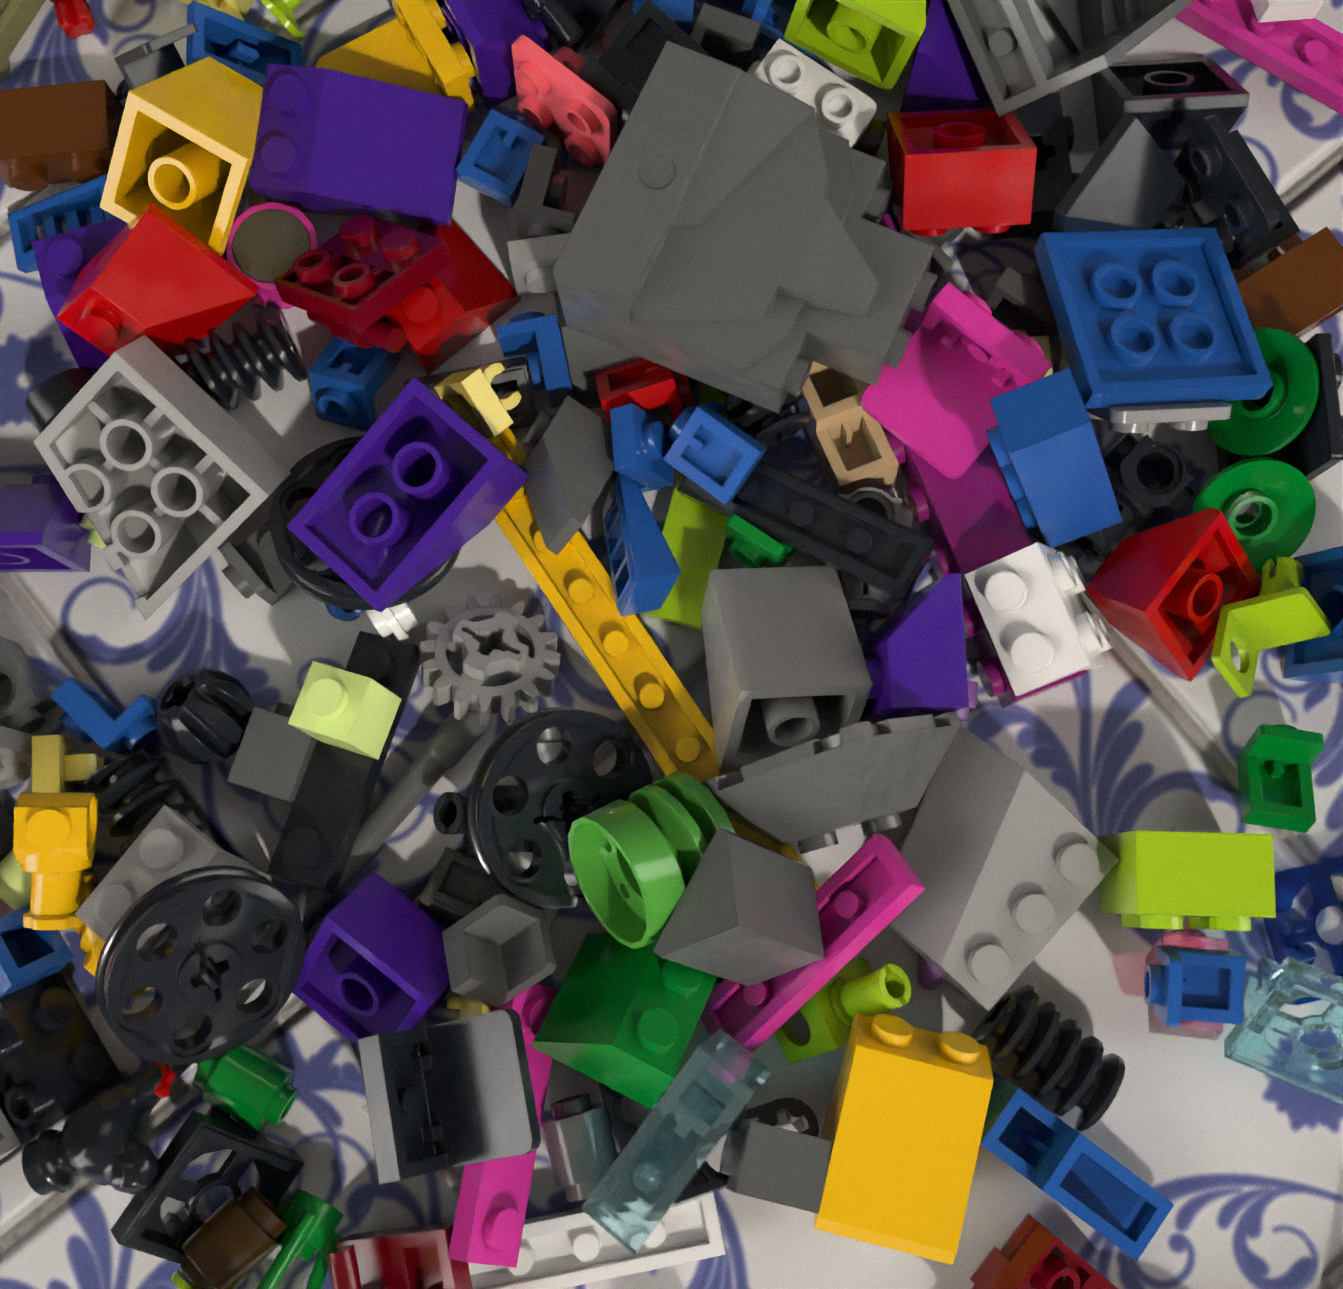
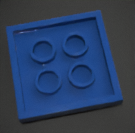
(1151, 317)

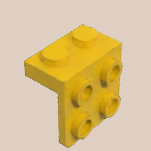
(409, 53)

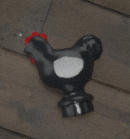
(102, 1137)

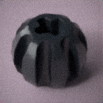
(203, 716)

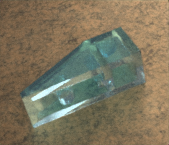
(676, 1139)

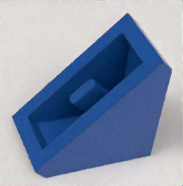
(237, 44)

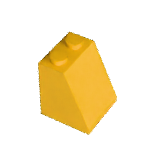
(186, 149)
(904, 1136)

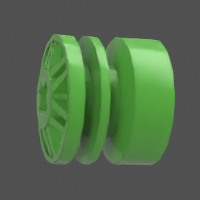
(642, 854)

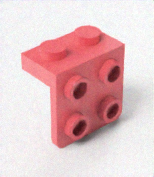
(564, 103)

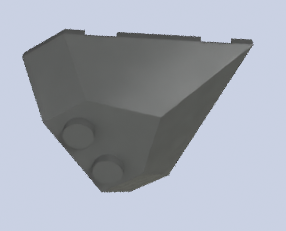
(838, 781)

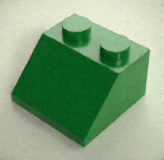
(624, 1016)

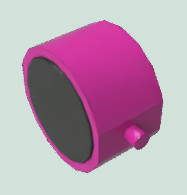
(266, 244)

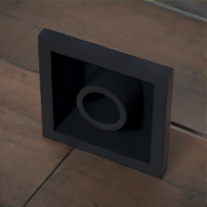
(1124, 186)

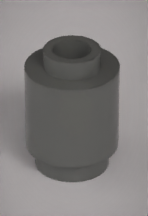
(579, 1144)

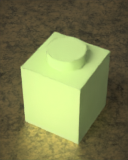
(345, 710)

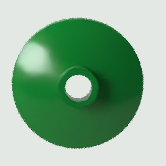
(1263, 427)
(1279, 508)

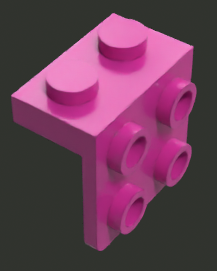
(947, 376)

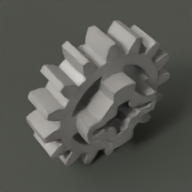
(491, 655)

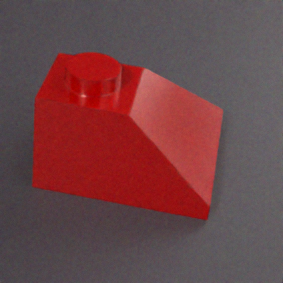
(156, 285)
(453, 303)
(1171, 585)

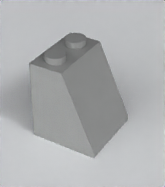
(779, 660)

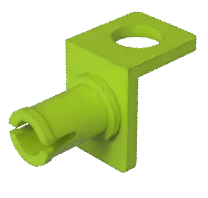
(1276, 618)
(835, 1004)

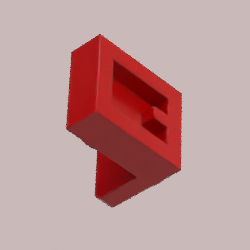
(644, 385)

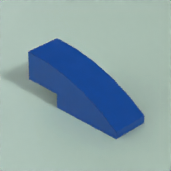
(1072, 1169)

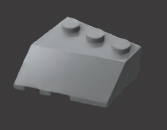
(156, 468)
(996, 868)

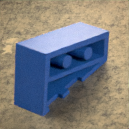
(1053, 459)

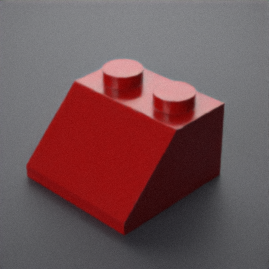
(960, 170)

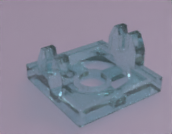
(1263, 997)

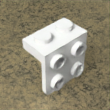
(837, 104)
(1038, 617)

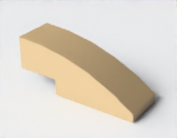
(843, 435)

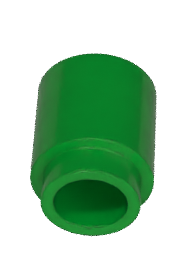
(247, 1086)

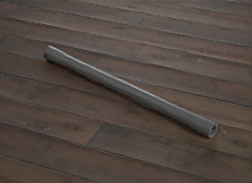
(440, 753)

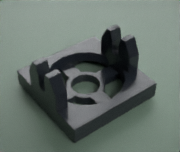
(141, 1223)

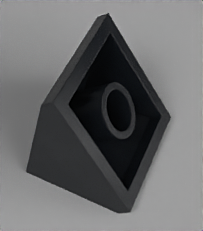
(1166, 97)

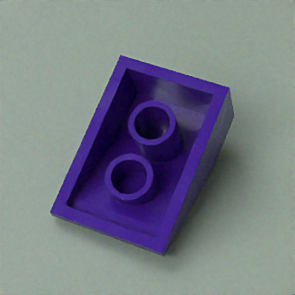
(357, 146)
(406, 497)

